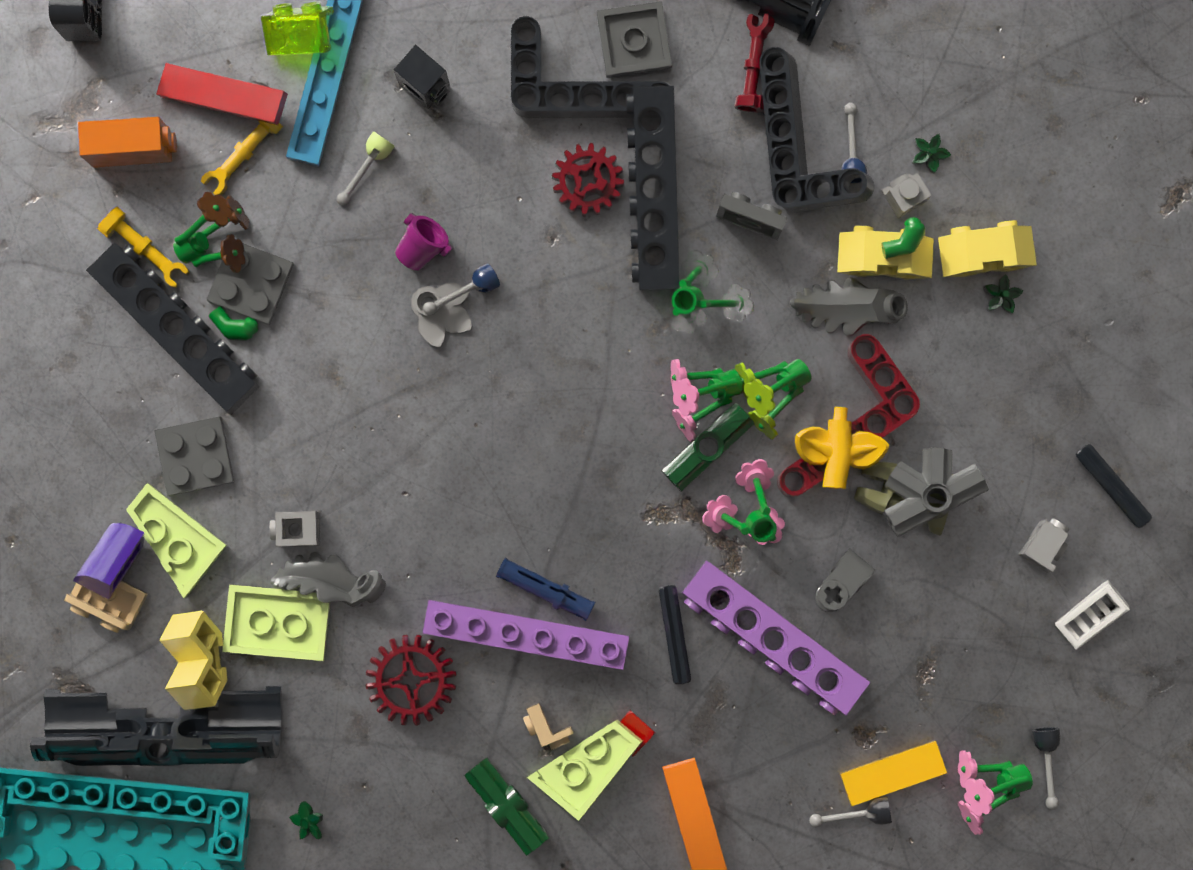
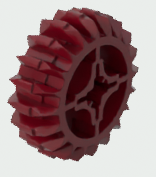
(383, 684)

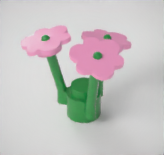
(721, 386)
(761, 524)
(981, 799)

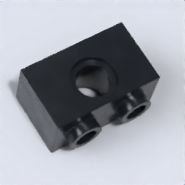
(422, 77)

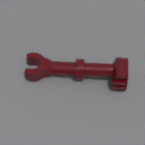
(749, 100)

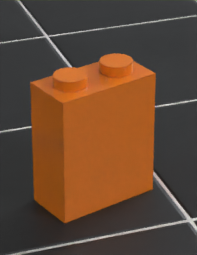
(126, 142)

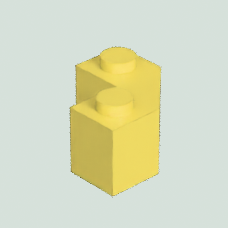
(987, 249)
(862, 255)
(195, 645)

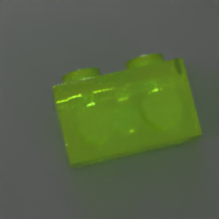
(297, 29)

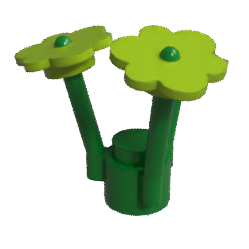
(790, 378)

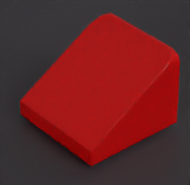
(638, 727)

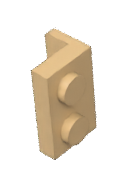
(116, 612)

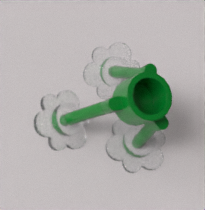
(689, 300)

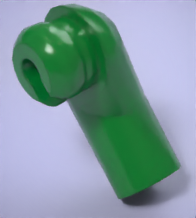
(909, 241)
(231, 328)

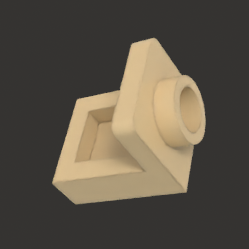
(537, 724)

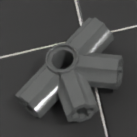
(935, 478)

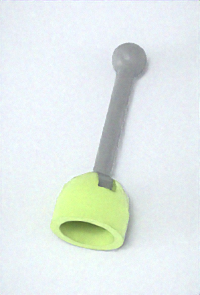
(377, 149)

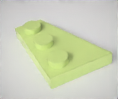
(177, 539)
(587, 769)

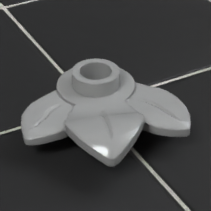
(447, 318)

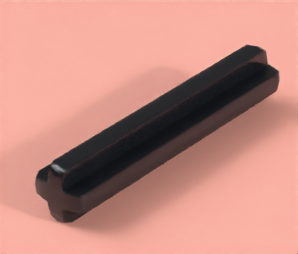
(1113, 486)
(674, 634)

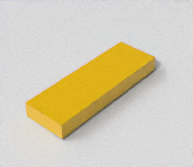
(893, 773)

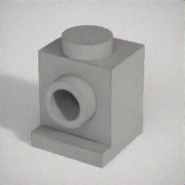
(906, 194)
(309, 525)
(1046, 544)

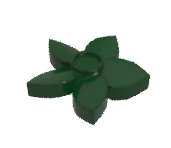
(930, 152)
(1002, 295)
(307, 821)

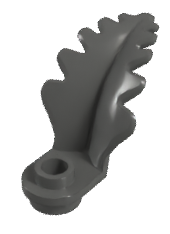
(849, 306)
(330, 580)

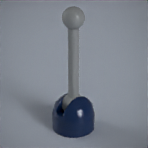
(853, 162)
(483, 280)

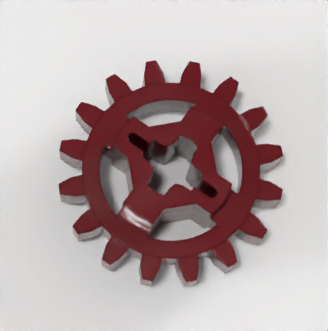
(601, 186)

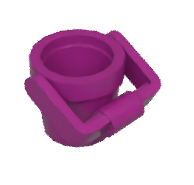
(422, 242)

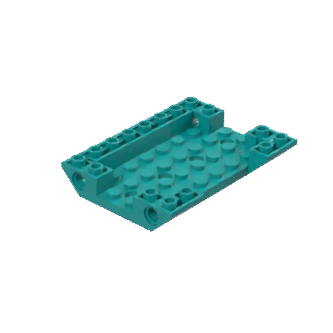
(119, 824)

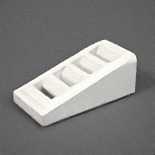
(1100, 624)

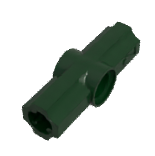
(723, 431)
(506, 806)

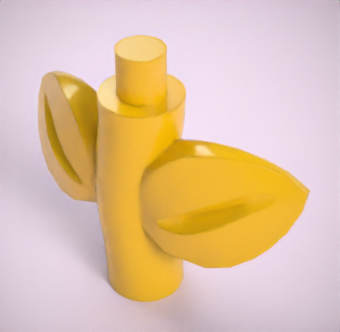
(839, 448)

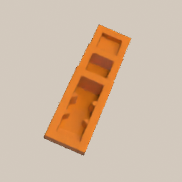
(694, 816)

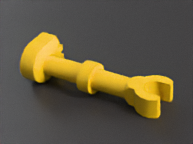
(242, 152)
(142, 245)

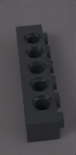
(109, 272)
(666, 273)

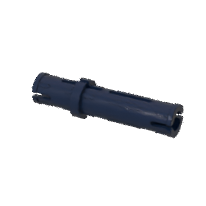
(545, 589)

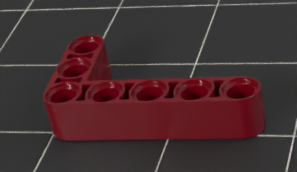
(885, 409)

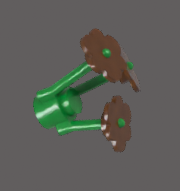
(193, 245)

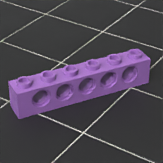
(525, 634)
(848, 684)

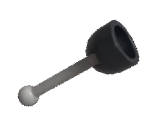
(1047, 740)
(877, 811)

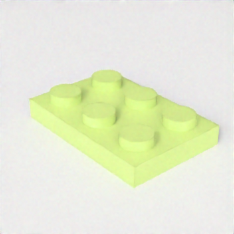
(275, 623)

